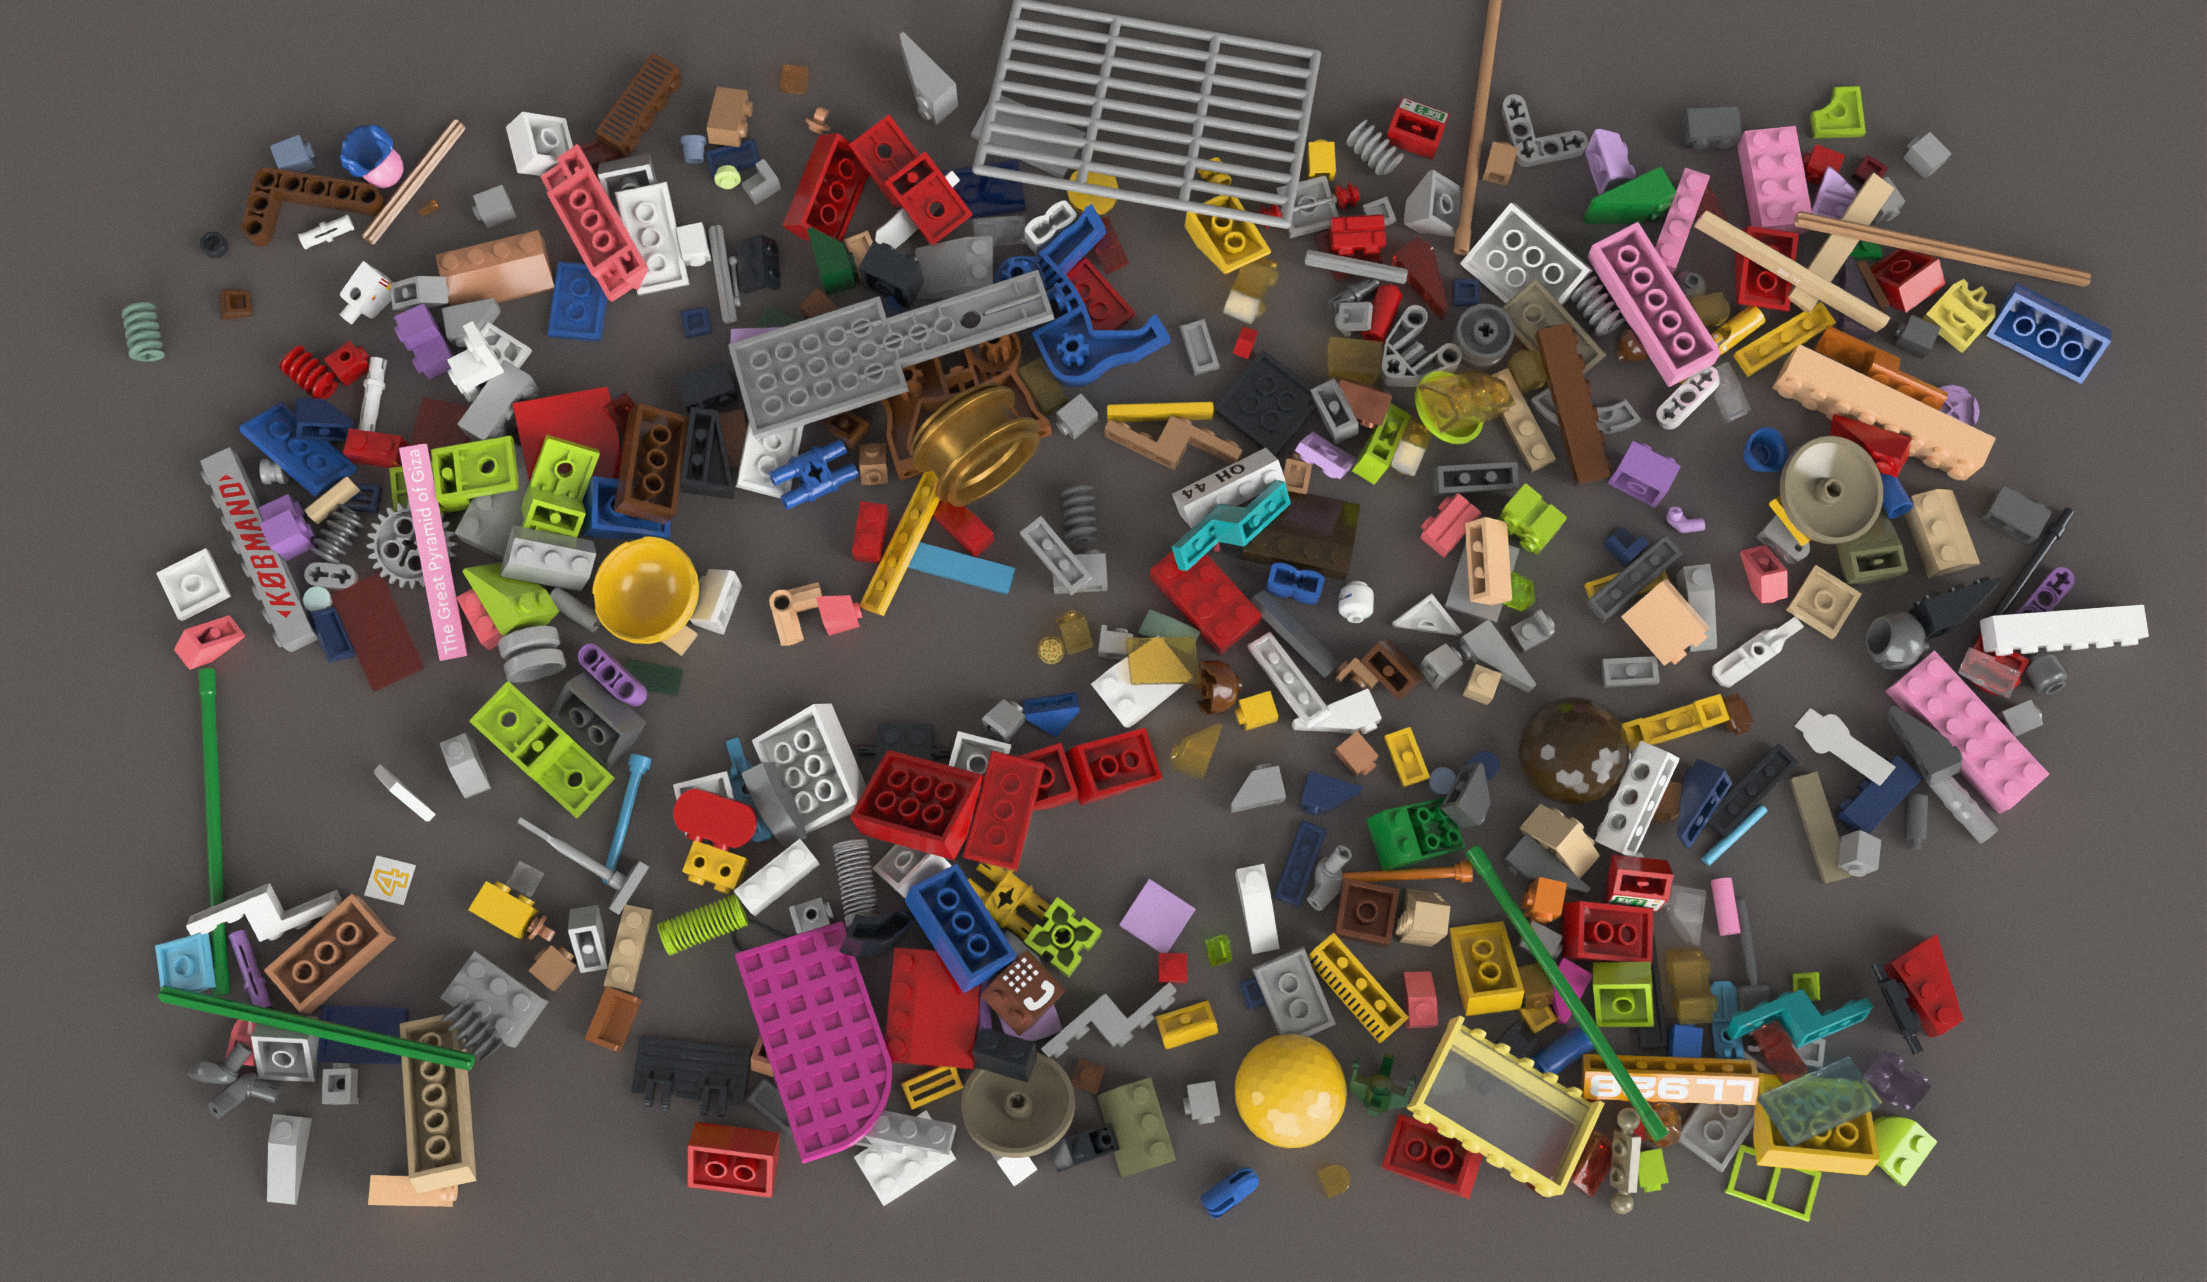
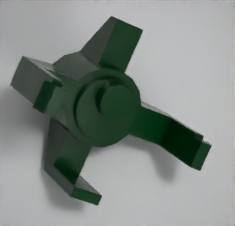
(1379, 1091)

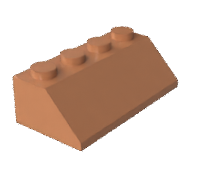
(497, 269)

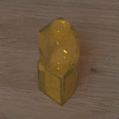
(1250, 289)
(1689, 973)

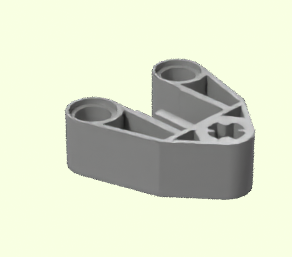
(1399, 338)

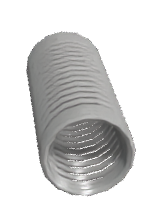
(859, 879)

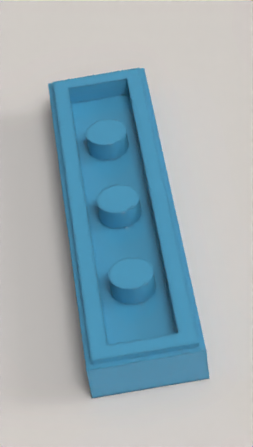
(962, 568)

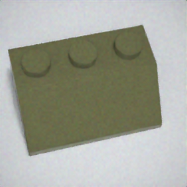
(1137, 1127)

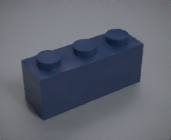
(1875, 801)

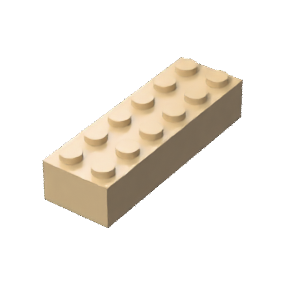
(437, 1111)

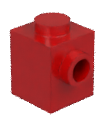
(1817, 162)
(348, 362)

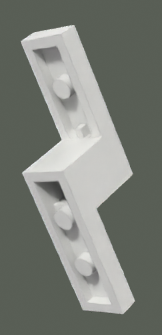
(474, 364)
(263, 913)

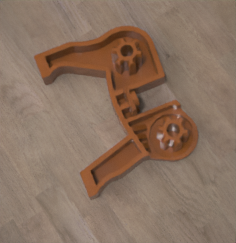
(928, 391)

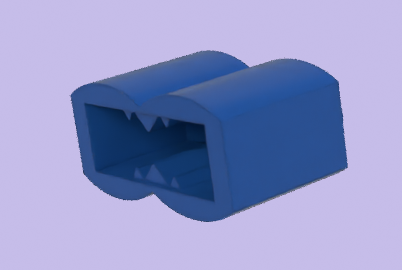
(1301, 585)

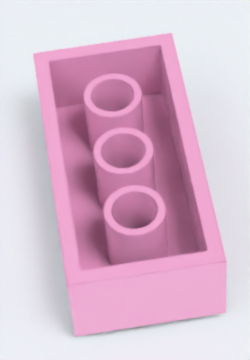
(1773, 178)

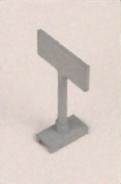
(623, 884)

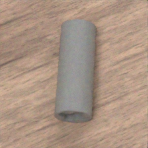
(575, 609)

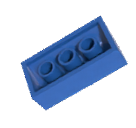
(2049, 333)

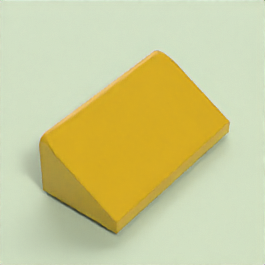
(1187, 1024)

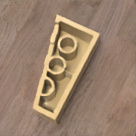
(1423, 918)

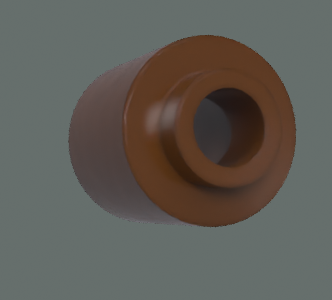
(1739, 715)

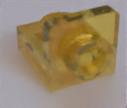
(1074, 632)

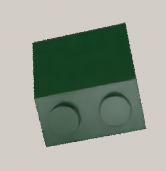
(834, 263)

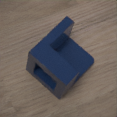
(1625, 546)

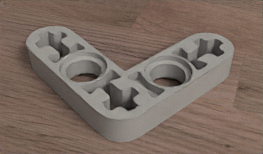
(1536, 145)

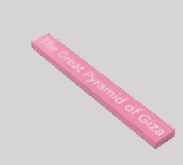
(433, 552)

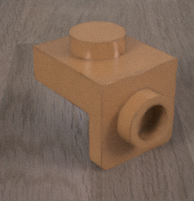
(873, 463)

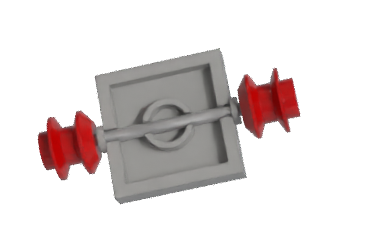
(1313, 205)

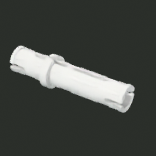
(373, 389)

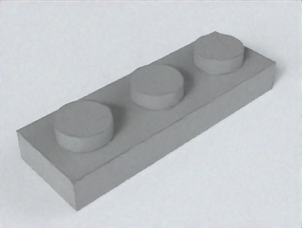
(1056, 555)

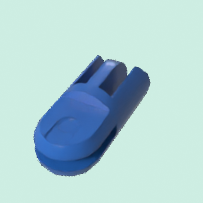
(1229, 1191)

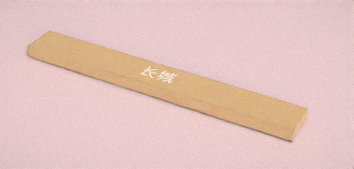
(1791, 271)

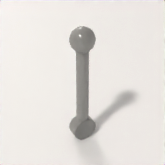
(733, 261)

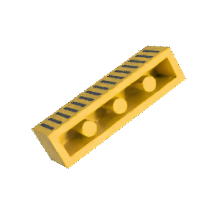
(1357, 988)

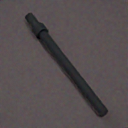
(2054, 532)

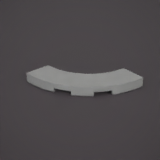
(1611, 418)

